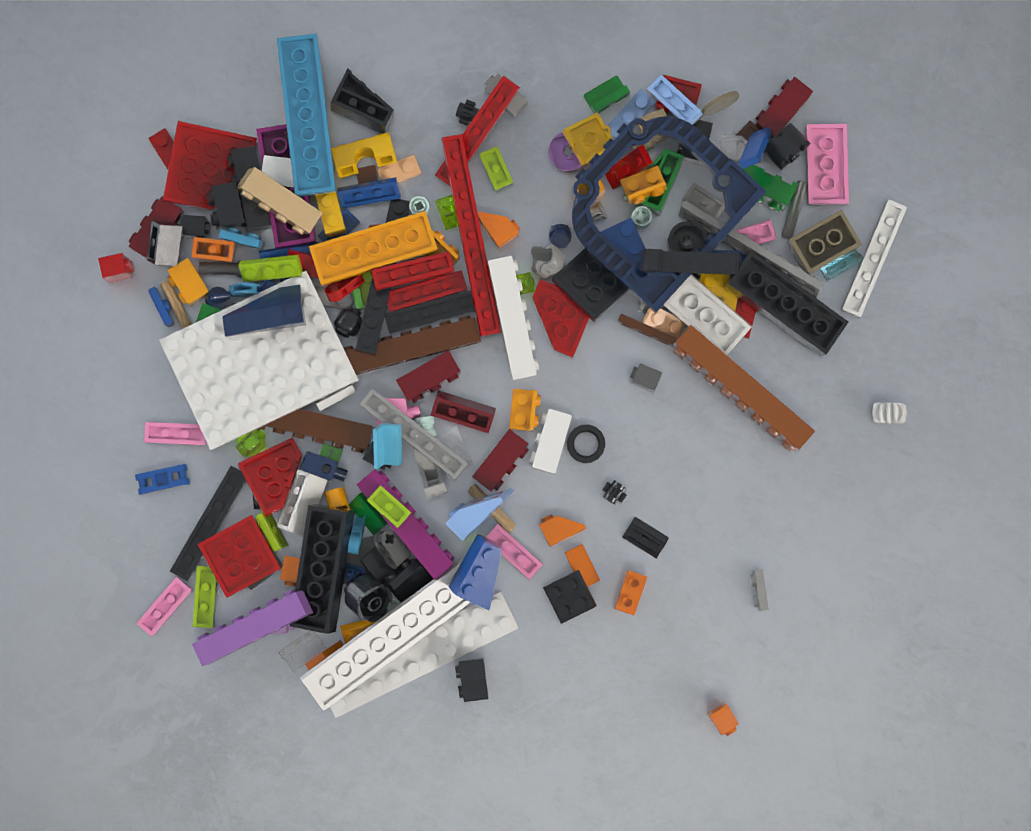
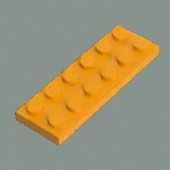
(373, 248)

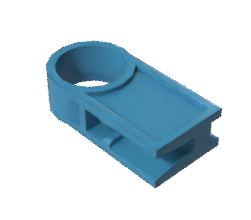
(243, 289)
(356, 535)

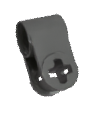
(391, 549)

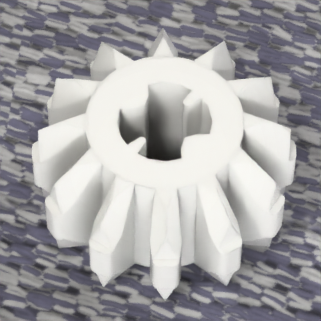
(889, 413)

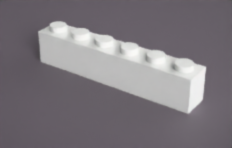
(512, 318)

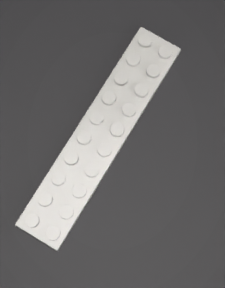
(384, 640)
(445, 643)

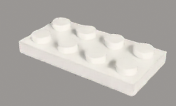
(708, 314)

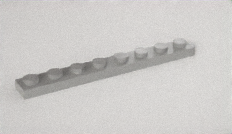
(744, 244)

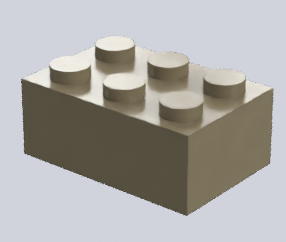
(824, 243)

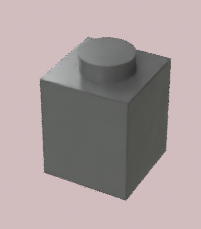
(645, 377)

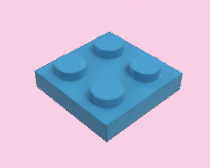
(249, 240)

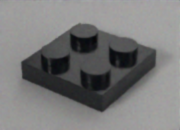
(569, 596)

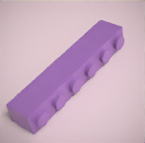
(252, 628)

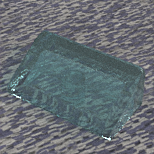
(841, 265)

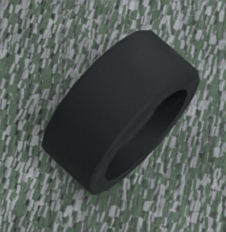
(578, 430)

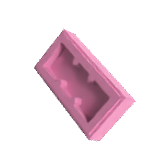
(760, 232)

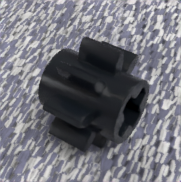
(466, 112)
(614, 492)

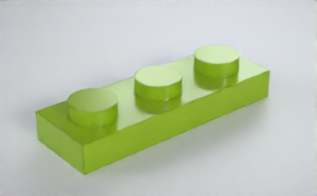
(270, 268)
(204, 598)

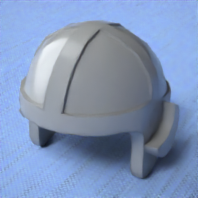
(547, 260)

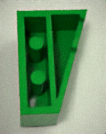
(669, 165)
(777, 191)

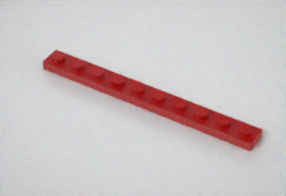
(471, 235)

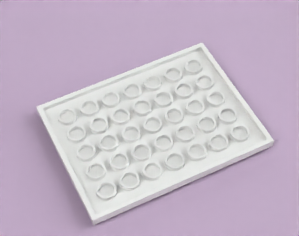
(257, 376)

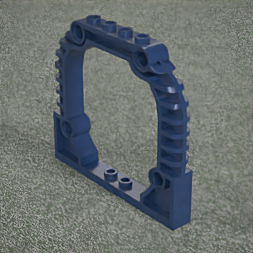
(739, 198)

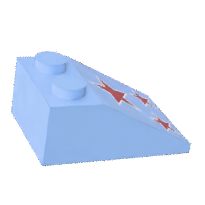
(469, 517)

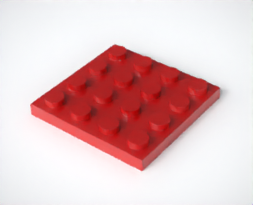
(200, 162)

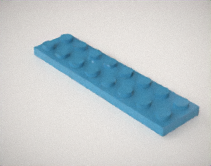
(306, 115)

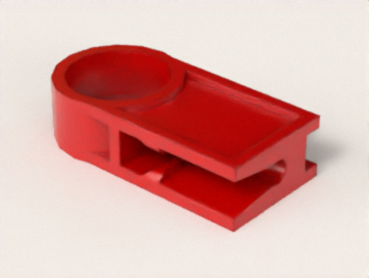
(340, 289)

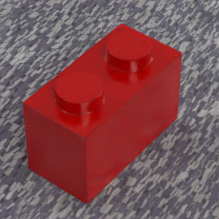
(116, 267)

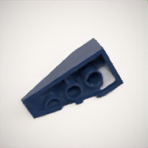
(270, 312)

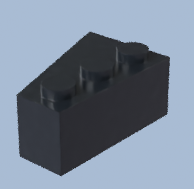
(360, 104)

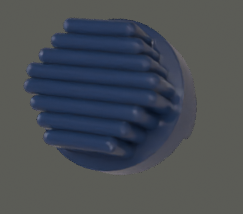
(560, 235)
(217, 297)

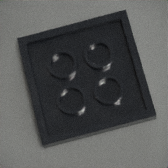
(589, 284)

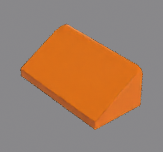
(580, 561)

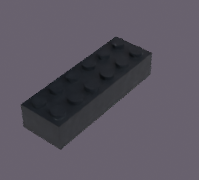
(786, 304)
(323, 565)

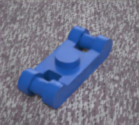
(162, 479)

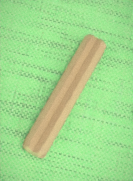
(175, 304)
(498, 514)

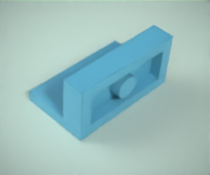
(387, 445)

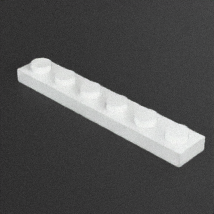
(874, 258)

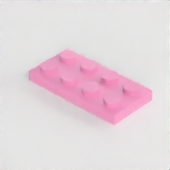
(827, 164)

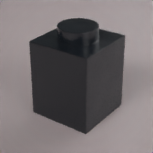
(195, 226)

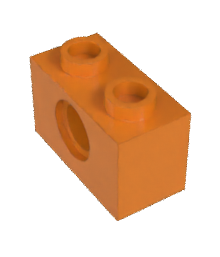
(214, 249)
(630, 592)

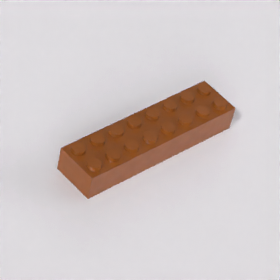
(743, 389)

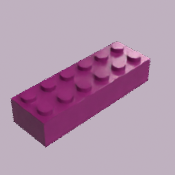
(275, 142)
(412, 530)

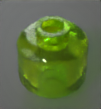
(251, 443)

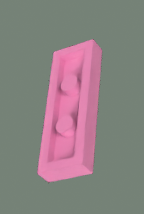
(174, 433)
(514, 552)
(164, 606)

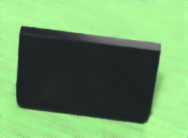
(645, 537)
(412, 584)

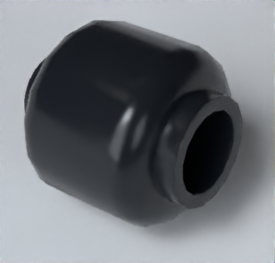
(348, 322)

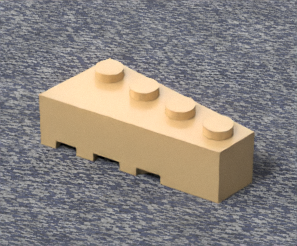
(278, 200)

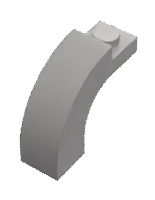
(431, 476)

